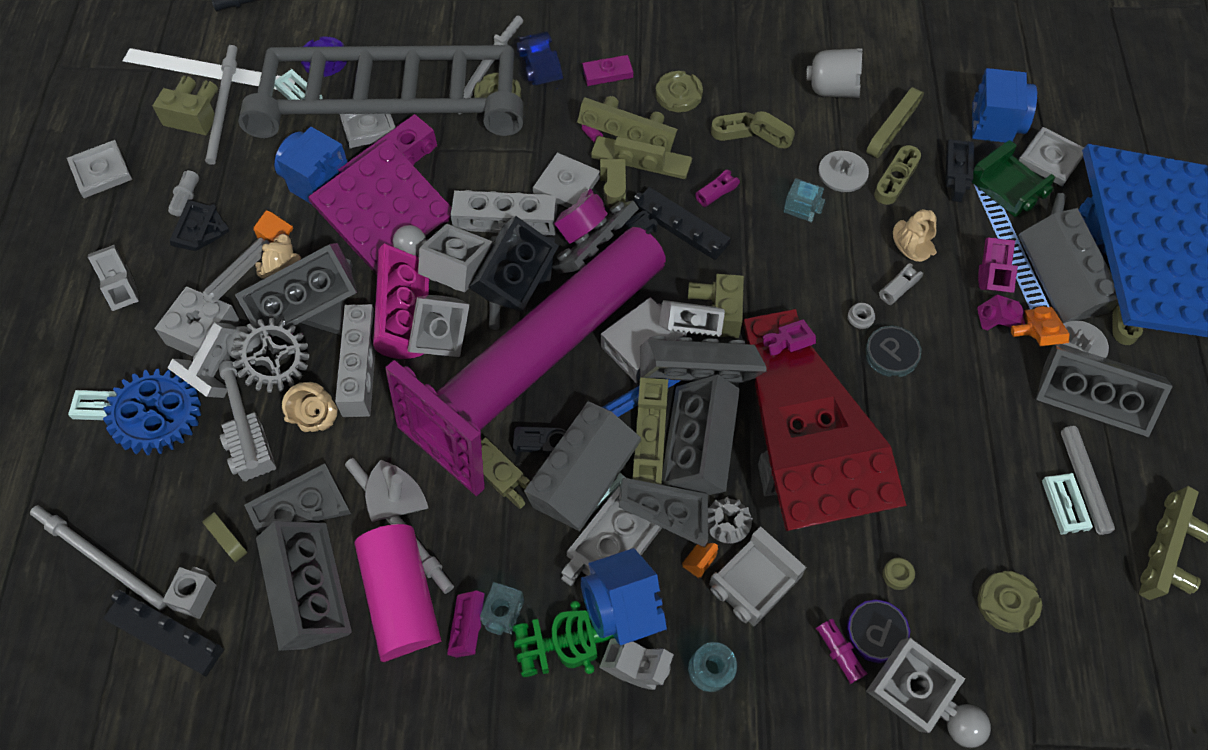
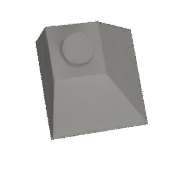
(438, 325)

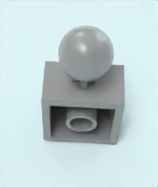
(448, 256)
(190, 319)
(937, 687)

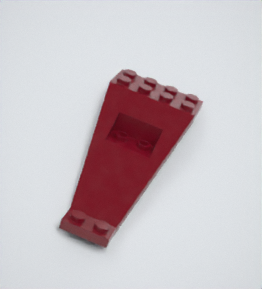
(823, 468)

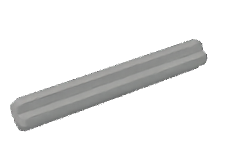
(234, 272)
(1087, 480)

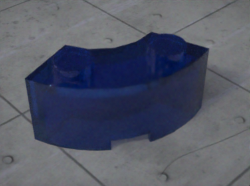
(541, 61)

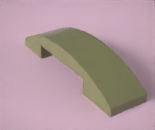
(651, 429)

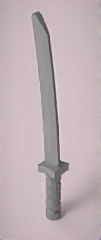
(485, 64)

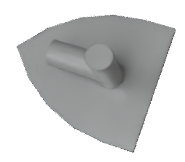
(392, 493)

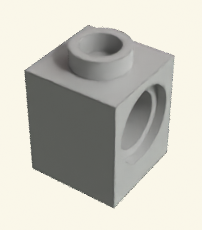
(197, 601)

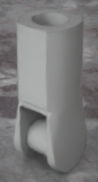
(900, 284)

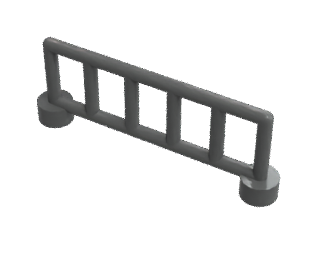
(502, 110)

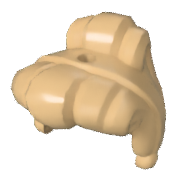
(915, 235)
(276, 256)
(301, 405)

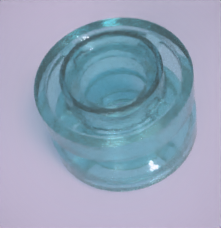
(722, 657)

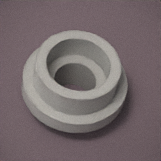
(864, 310)

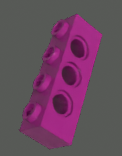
(411, 138)

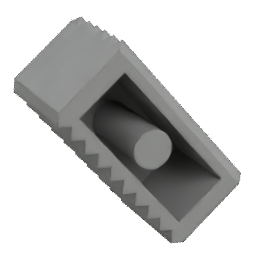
(692, 318)
(231, 442)

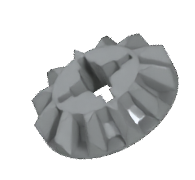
(726, 532)

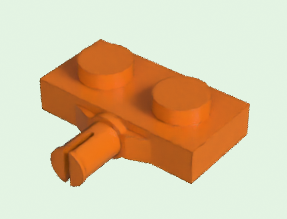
(1043, 326)

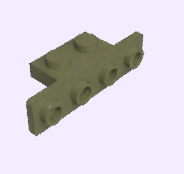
(642, 156)

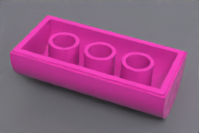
(395, 302)
(396, 591)

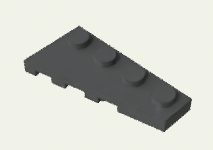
(585, 247)

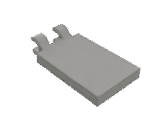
(608, 534)

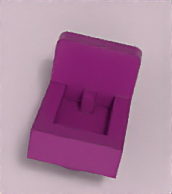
(1000, 311)

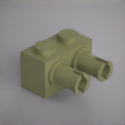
(187, 111)
(725, 294)

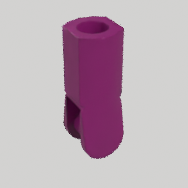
(716, 189)

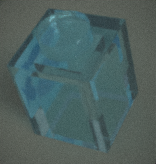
(804, 200)

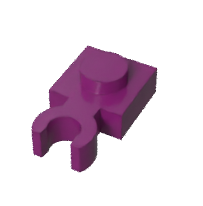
(791, 336)

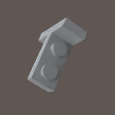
(206, 362)

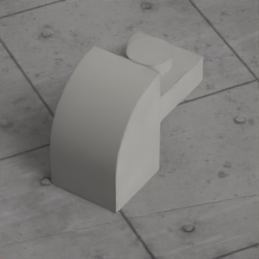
(114, 277)
(636, 664)

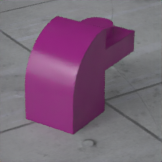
(581, 216)
(997, 269)

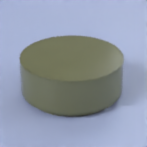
(898, 573)

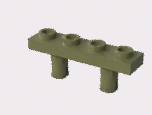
(626, 125)
(1165, 552)

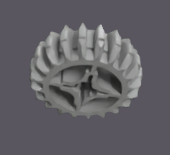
(257, 358)

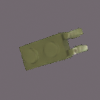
(502, 473)

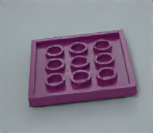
(377, 199)

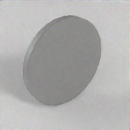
(843, 171)
(1087, 338)

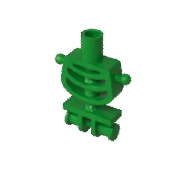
(557, 642)

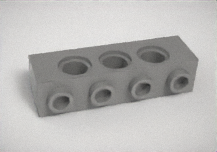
(492, 210)
(356, 362)

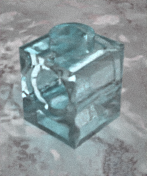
(501, 596)

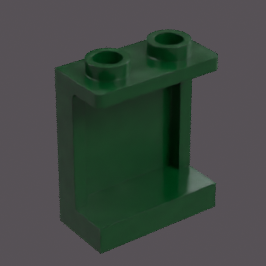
(1010, 181)

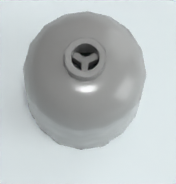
(836, 73)

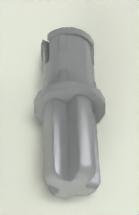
(183, 192)

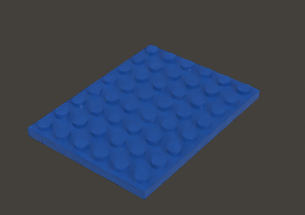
(1154, 236)

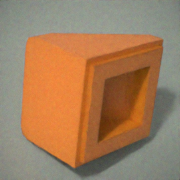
(271, 226)
(700, 559)

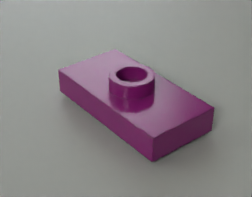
(607, 70)
(466, 624)

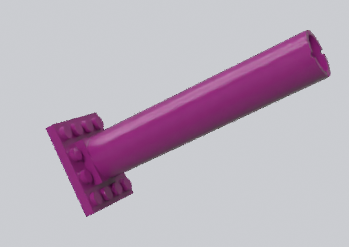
(450, 419)

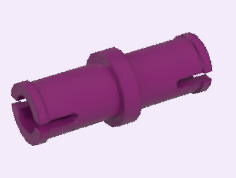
(841, 651)

